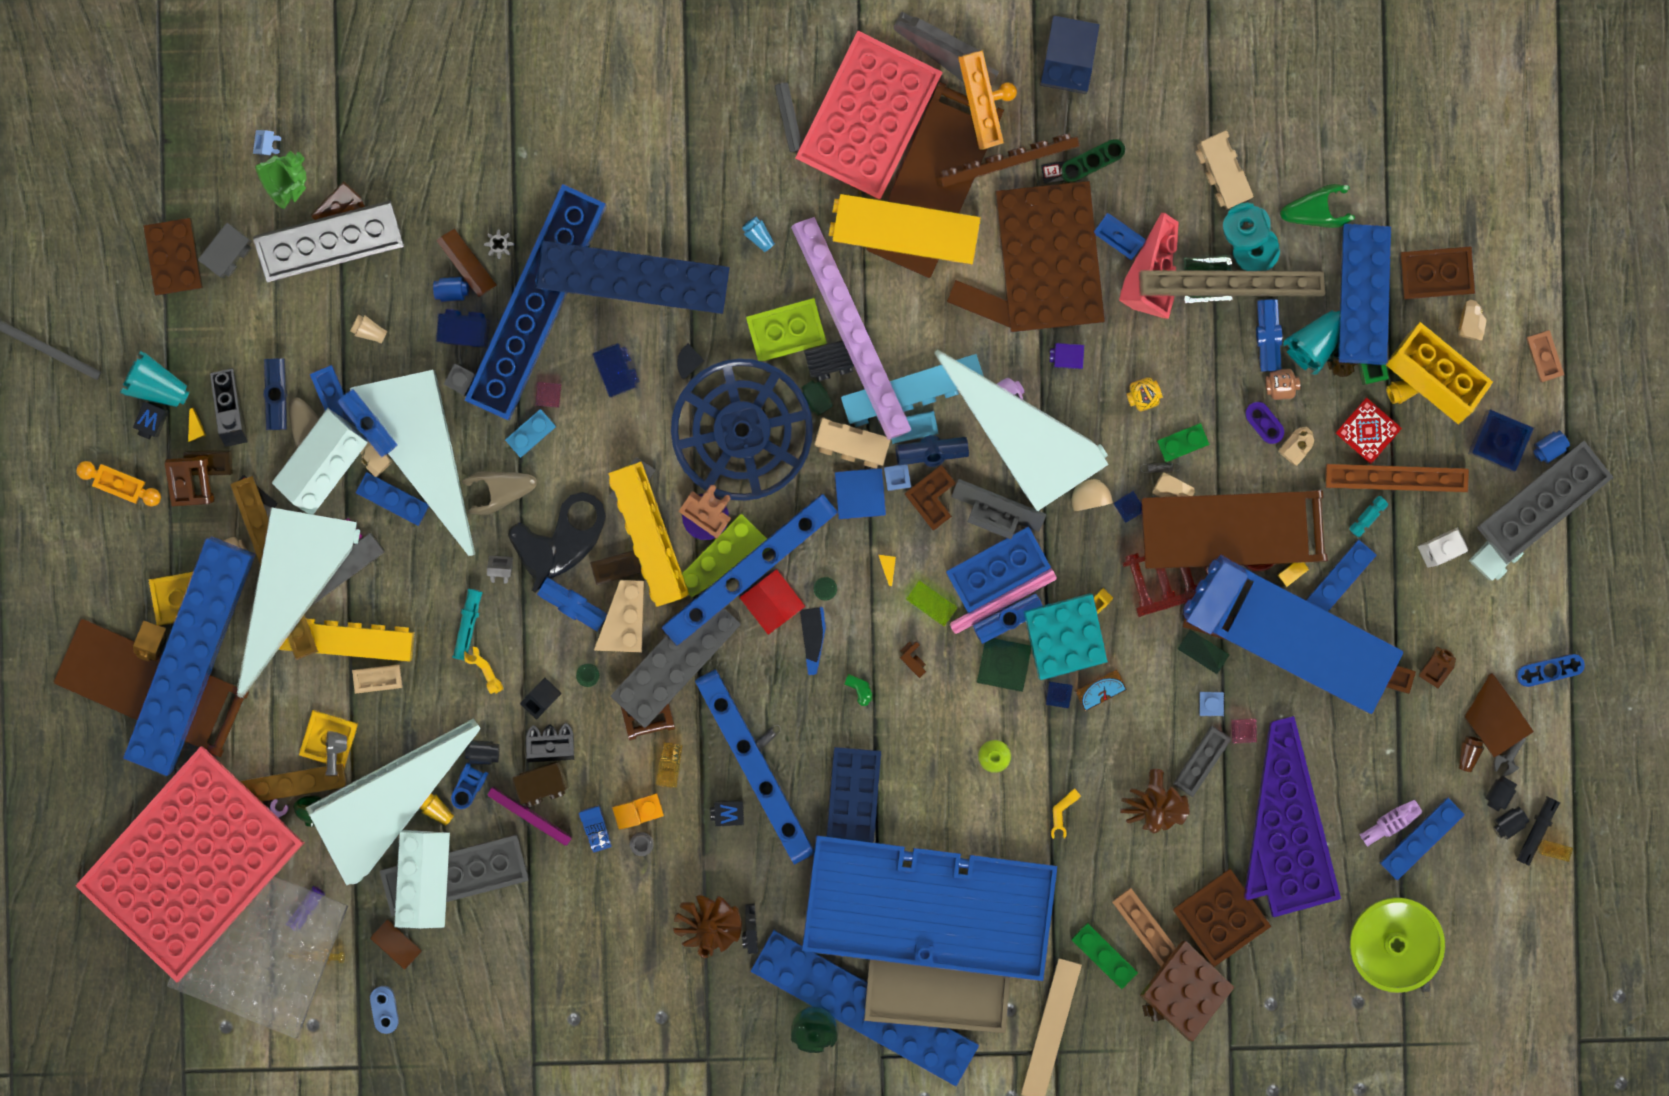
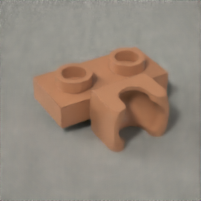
(707, 511)

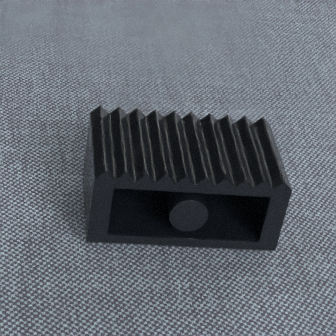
(828, 359)

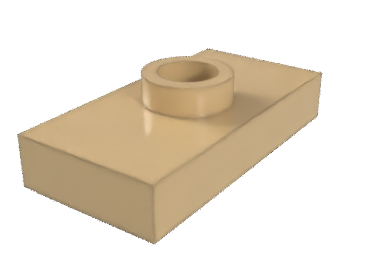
(377, 678)

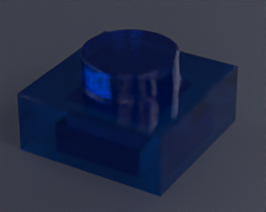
(1128, 506)
(1059, 694)

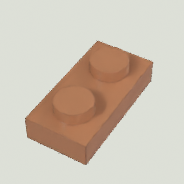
(1545, 356)

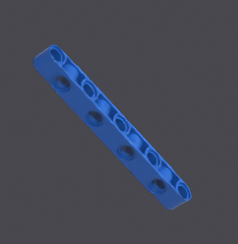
(749, 569)
(754, 767)

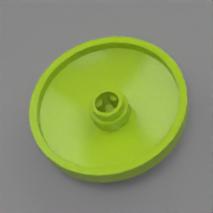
(1397, 944)

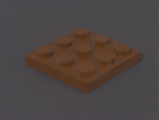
(1221, 917)
(1187, 991)

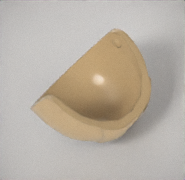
(1090, 494)

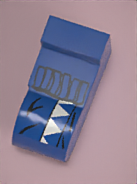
(595, 828)

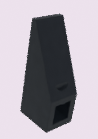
(228, 408)

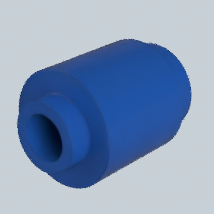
(450, 289)
(1551, 446)

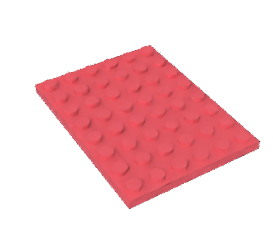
(189, 864)

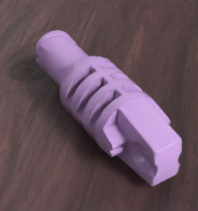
(1392, 822)

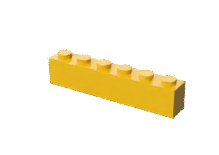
(648, 534)
(360, 641)

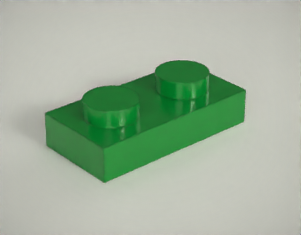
(1183, 442)

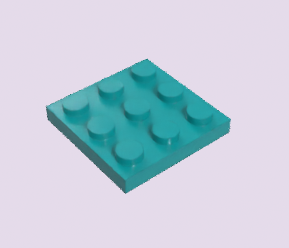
(1065, 636)

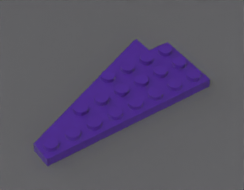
(1288, 842)

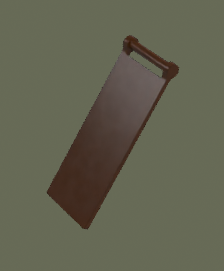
(942, 142)
(1237, 526)
(109, 672)

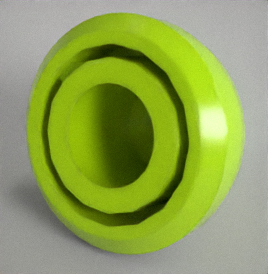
(994, 756)

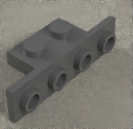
(995, 511)

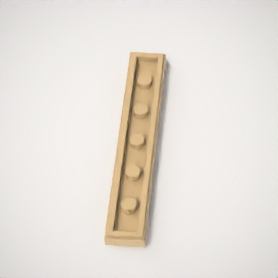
(1051, 1028)

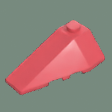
(1153, 256)

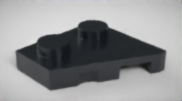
(749, 938)

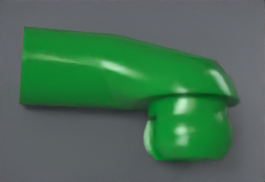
(862, 688)

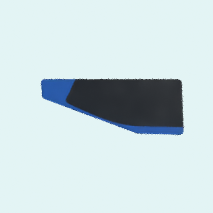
(813, 634)

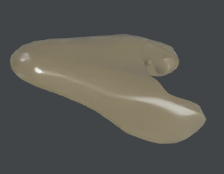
(301, 419)
(503, 489)

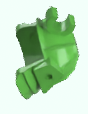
(283, 178)

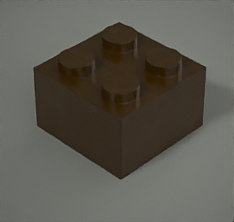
(541, 782)

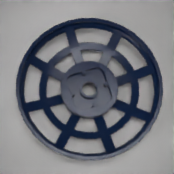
(737, 413)

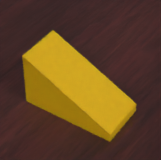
(195, 427)
(888, 565)
(1292, 573)
(1102, 599)

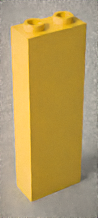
(905, 229)

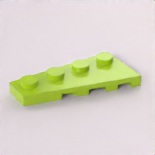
(723, 554)

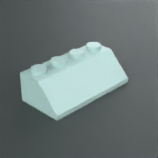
(320, 461)
(422, 879)

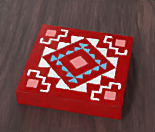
(1368, 430)

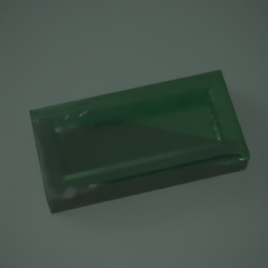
(1203, 651)

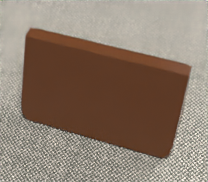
(396, 944)

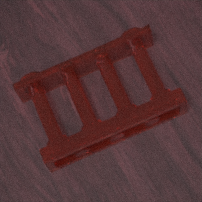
(1169, 599)

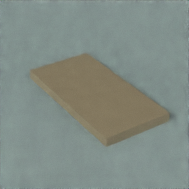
(936, 997)

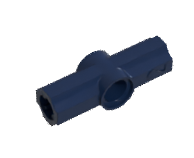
(275, 378)
(932, 451)

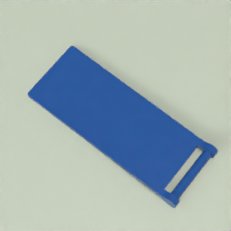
(1311, 643)

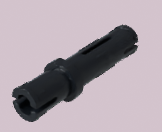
(1541, 824)

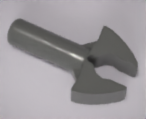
(1510, 755)

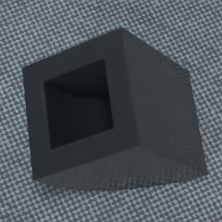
(688, 361)
(540, 698)

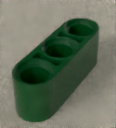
(1103, 157)

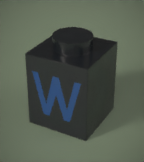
(150, 420)
(727, 813)

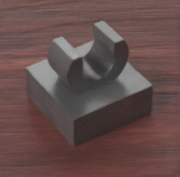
(499, 567)

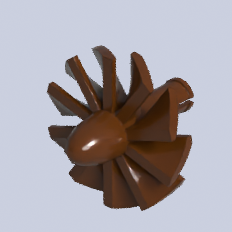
(1156, 805)
(714, 925)

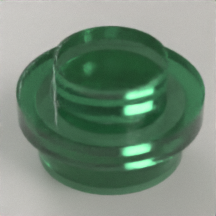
(825, 588)
(587, 675)

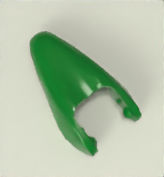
(1314, 208)

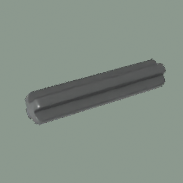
(788, 117)

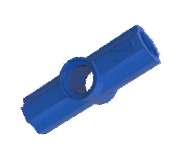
(1269, 335)
(357, 411)
(572, 604)
(994, 625)

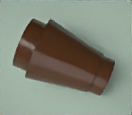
(1470, 752)

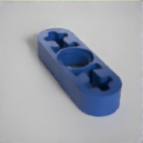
(1565, 660)

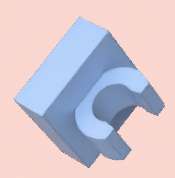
(263, 143)

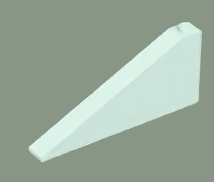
(416, 420)
(1035, 447)
(295, 567)
(371, 812)

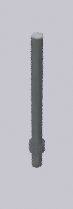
(49, 350)

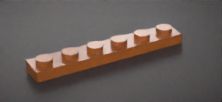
(1396, 478)

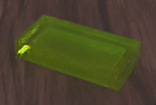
(931, 603)

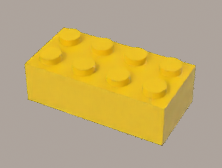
(1439, 373)

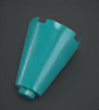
(1315, 342)
(153, 383)

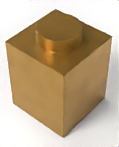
(149, 641)

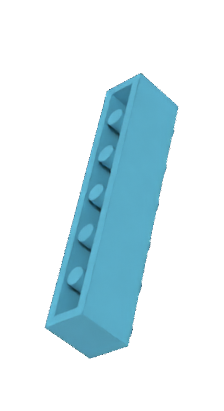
(909, 390)

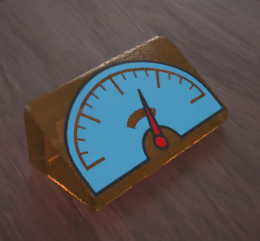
(1100, 690)

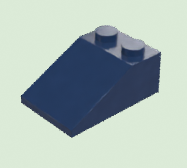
(1070, 55)

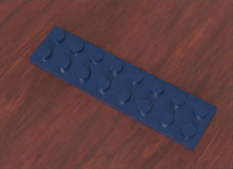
(632, 277)
(854, 794)

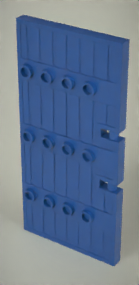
(929, 913)

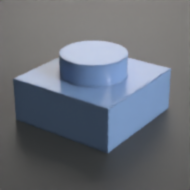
(897, 477)
(1211, 703)

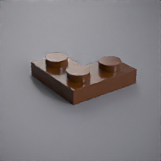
(925, 497)

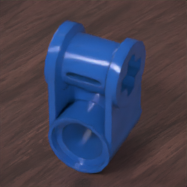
(468, 785)

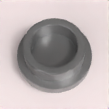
(641, 844)

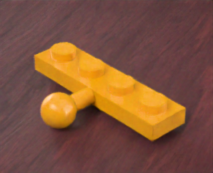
(982, 99)

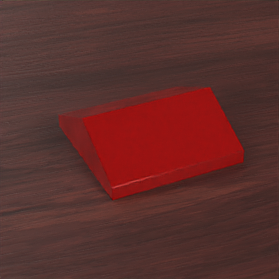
(772, 602)

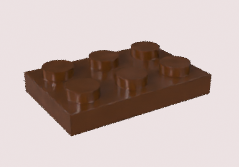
(173, 256)
(1437, 273)

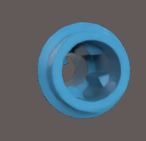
(758, 234)

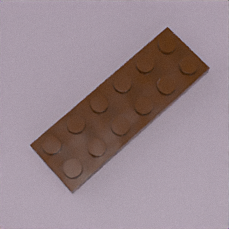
(1014, 157)

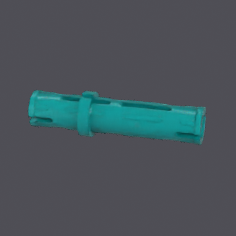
(467, 623)

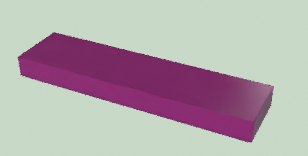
(529, 816)

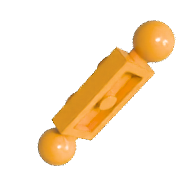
(118, 483)

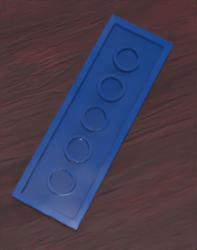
(1364, 294)

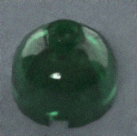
(814, 1030)

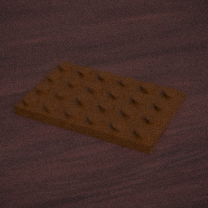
(1050, 256)

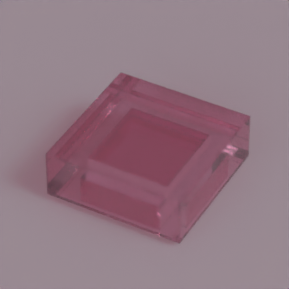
(548, 394)
(1244, 730)

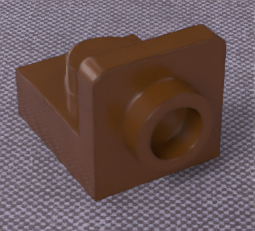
(915, 662)
(1438, 667)

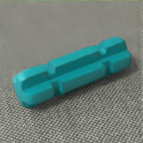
(1368, 516)

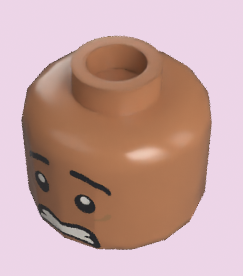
(1282, 384)

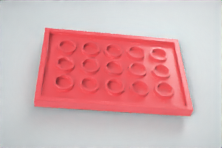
(868, 115)

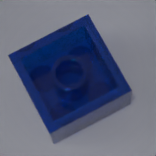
(463, 330)
(615, 370)
(1501, 440)

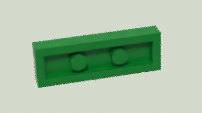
(1104, 955)

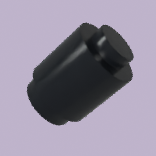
(482, 752)
(1501, 793)
(1510, 823)

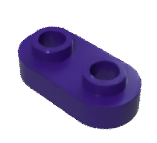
(1264, 422)

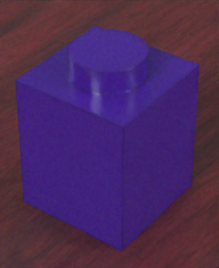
(1067, 356)

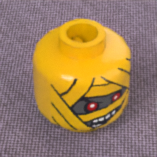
(1144, 394)

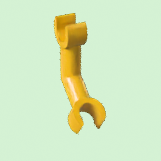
(493, 684)
(1069, 799)

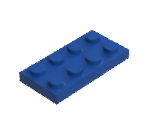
(998, 569)

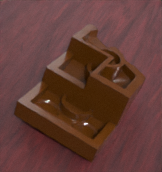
(1496, 718)

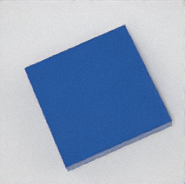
(860, 493)

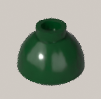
(300, 809)

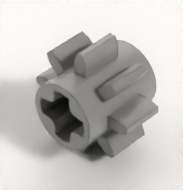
(491, 244)

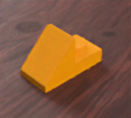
(638, 811)

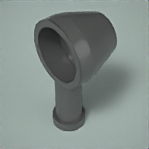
(335, 744)

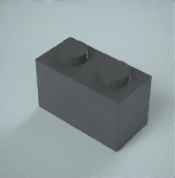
(226, 251)

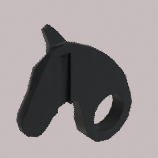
(565, 549)

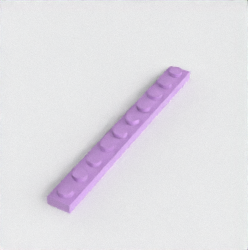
(851, 328)

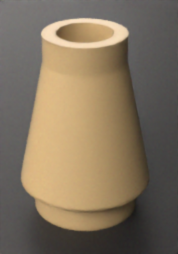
(367, 329)

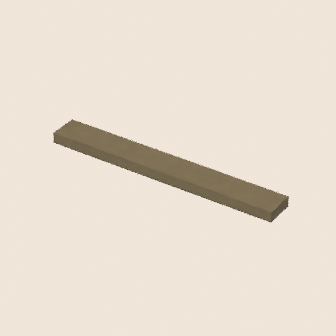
(1231, 283)

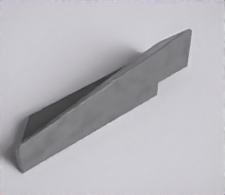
(937, 44)

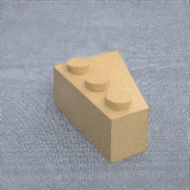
(1224, 171)
(852, 443)
(625, 619)

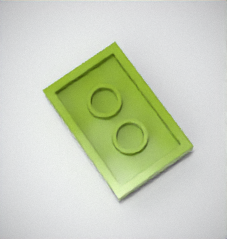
(786, 330)

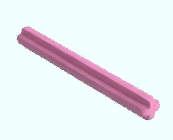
(1003, 601)

